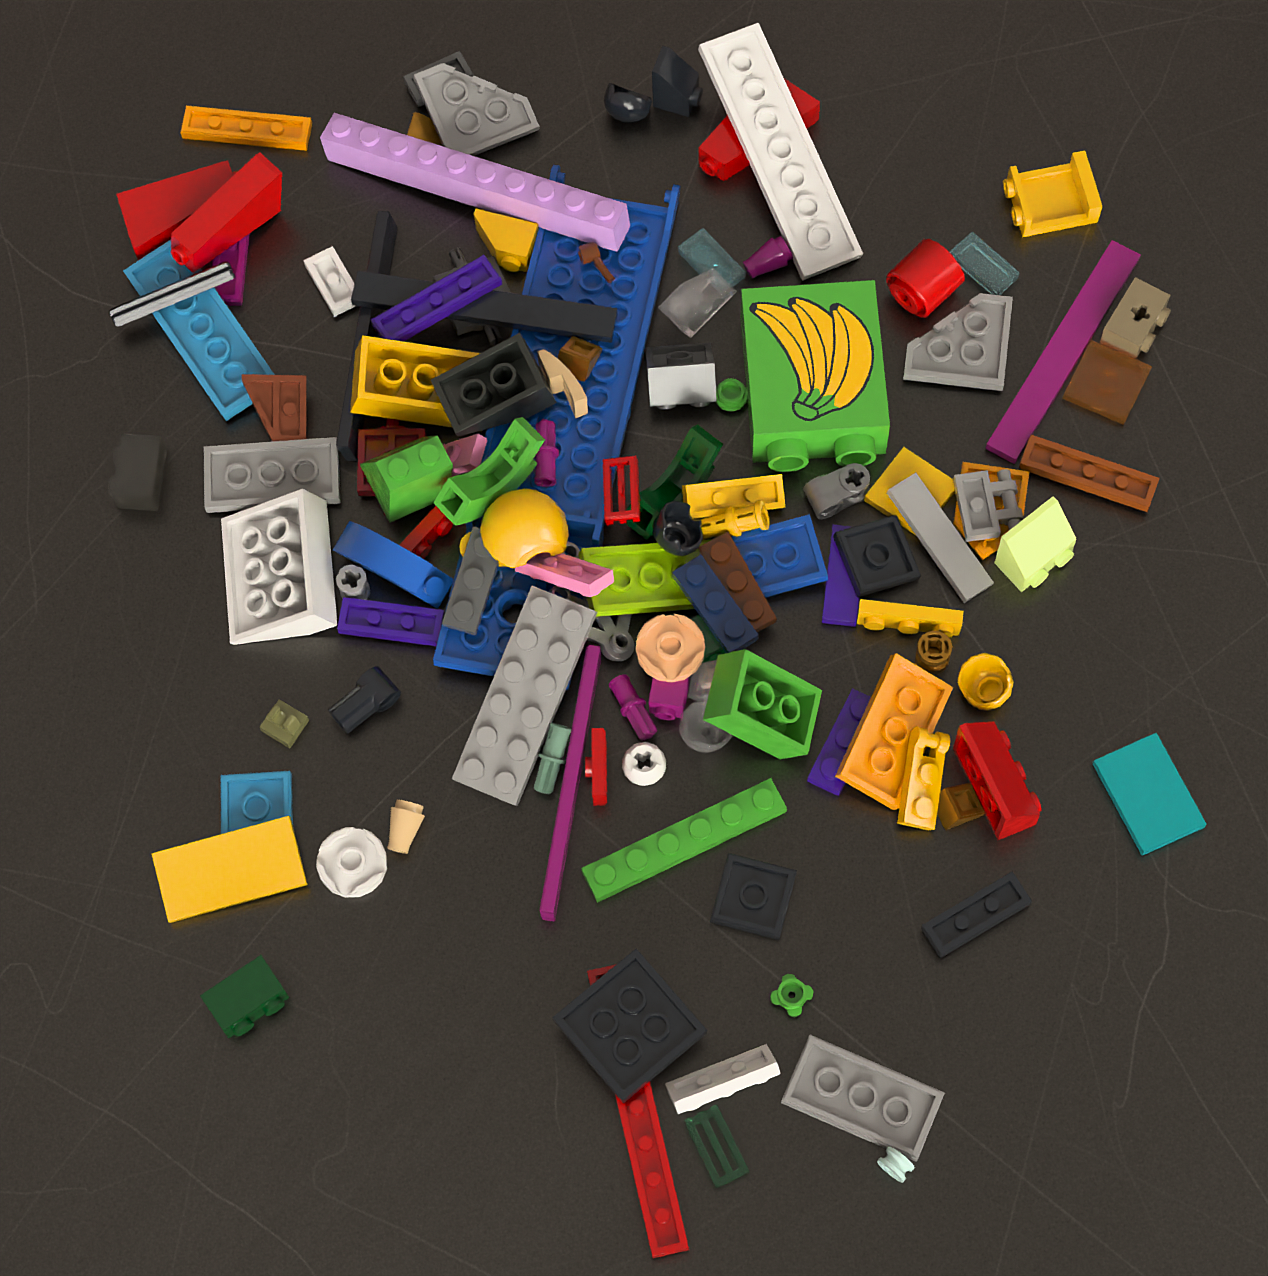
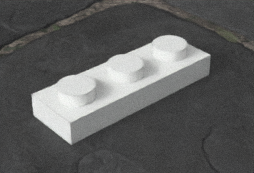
(722, 1079)

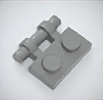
(977, 504)

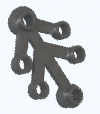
(609, 631)

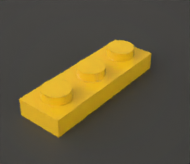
(715, 497)
(909, 618)

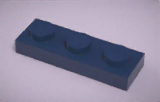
(715, 605)

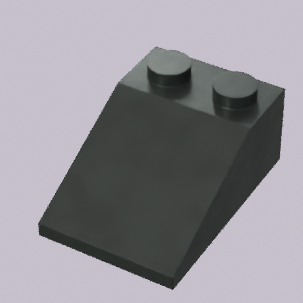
(494, 388)

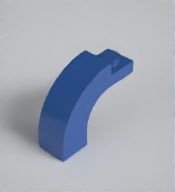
(393, 563)

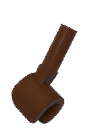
(590, 253)

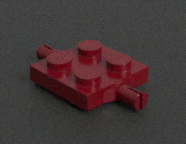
(380, 441)

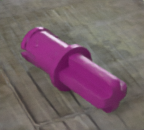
(546, 456)
(633, 707)

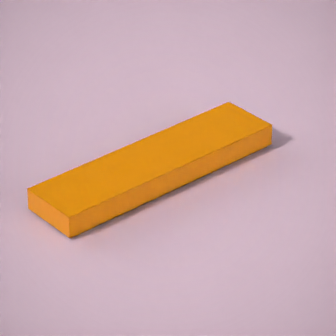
(246, 128)

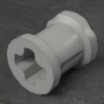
(351, 574)

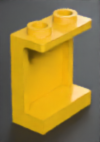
(1053, 196)

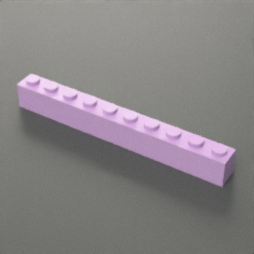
(476, 181)

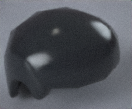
(626, 104)
(677, 530)

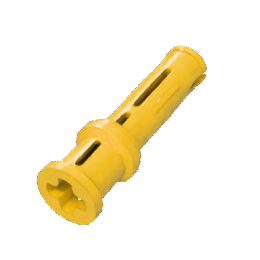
(736, 521)

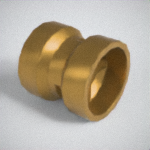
(933, 659)

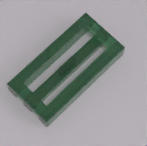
(702, 1117)

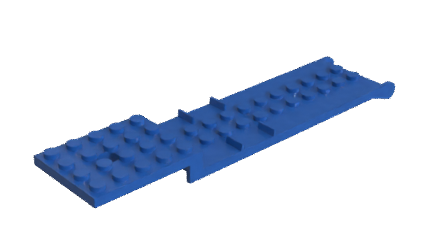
(610, 388)

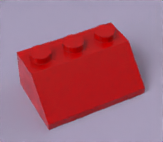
(996, 778)

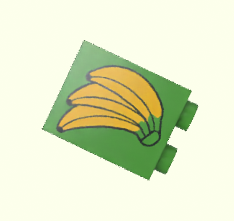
(814, 374)

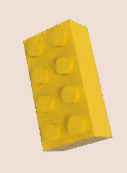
(396, 378)

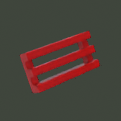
(623, 515)

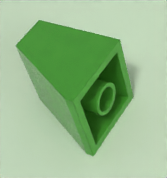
(408, 476)

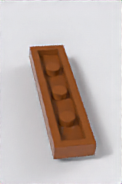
(1089, 473)

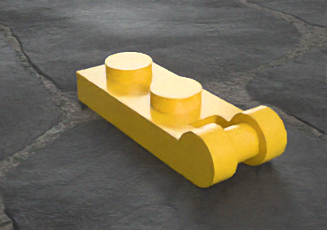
(922, 779)

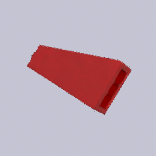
(722, 152)
(162, 206)
(229, 214)

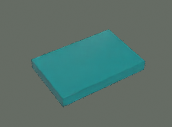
(1149, 794)

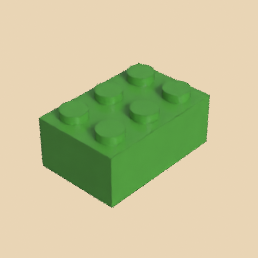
(762, 704)

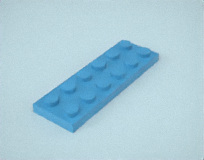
(202, 333)

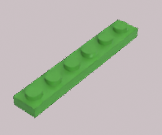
(683, 840)

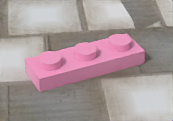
(568, 573)

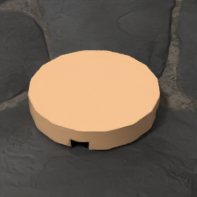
(670, 647)

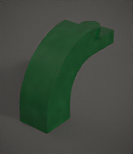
(688, 467)

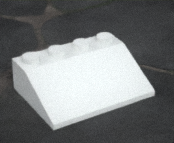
(279, 569)

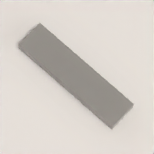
(940, 537)

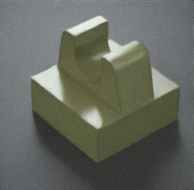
(284, 723)

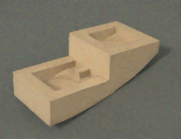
(561, 379)

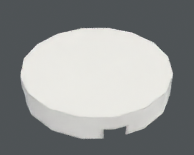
(351, 862)

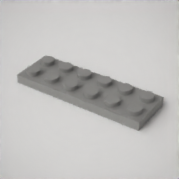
(524, 695)

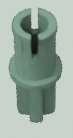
(552, 757)

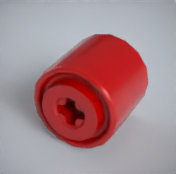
(925, 278)

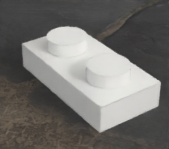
(331, 280)

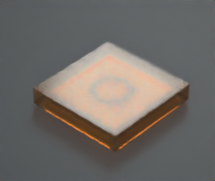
(1107, 382)

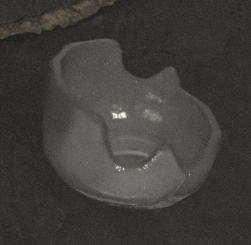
(699, 733)

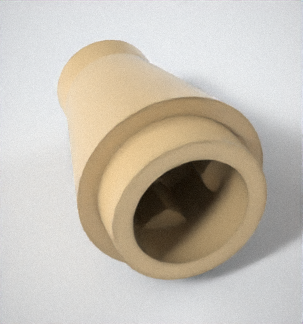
(404, 824)

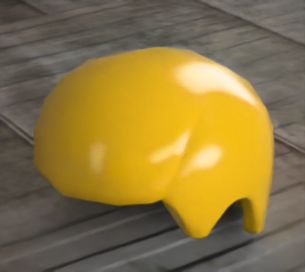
(985, 681)

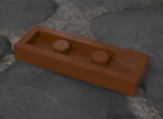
(738, 580)

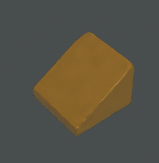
(423, 128)
(579, 357)
(958, 805)

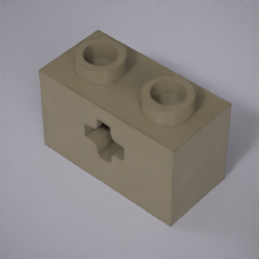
(1141, 303)

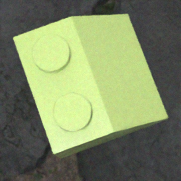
(1036, 546)

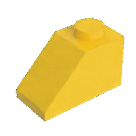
(507, 239)

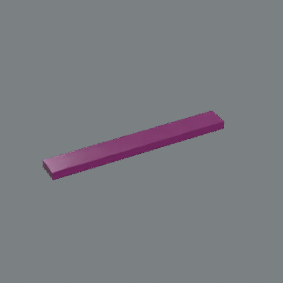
(1062, 352)
(570, 783)

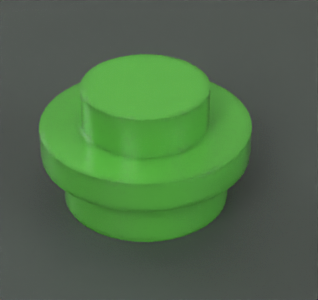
(731, 395)

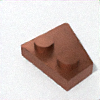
(279, 403)

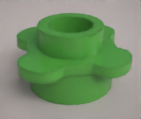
(795, 1004)

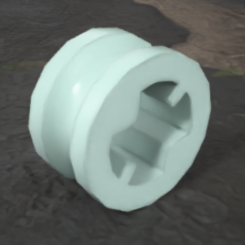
(895, 1164)

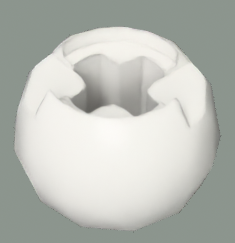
(646, 775)

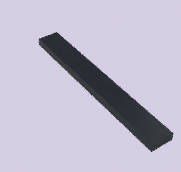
(380, 263)
(496, 308)

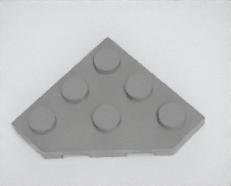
(471, 111)
(964, 346)

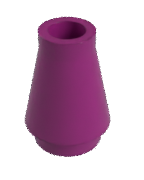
(768, 257)

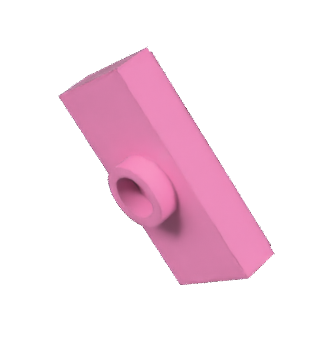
(466, 453)

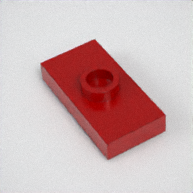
(597, 766)

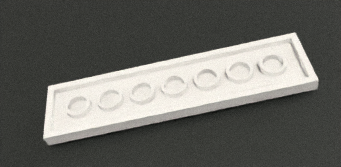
(780, 151)

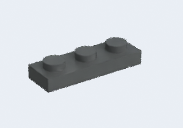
(471, 586)

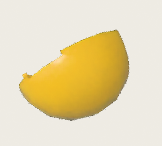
(523, 526)

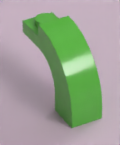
(470, 494)

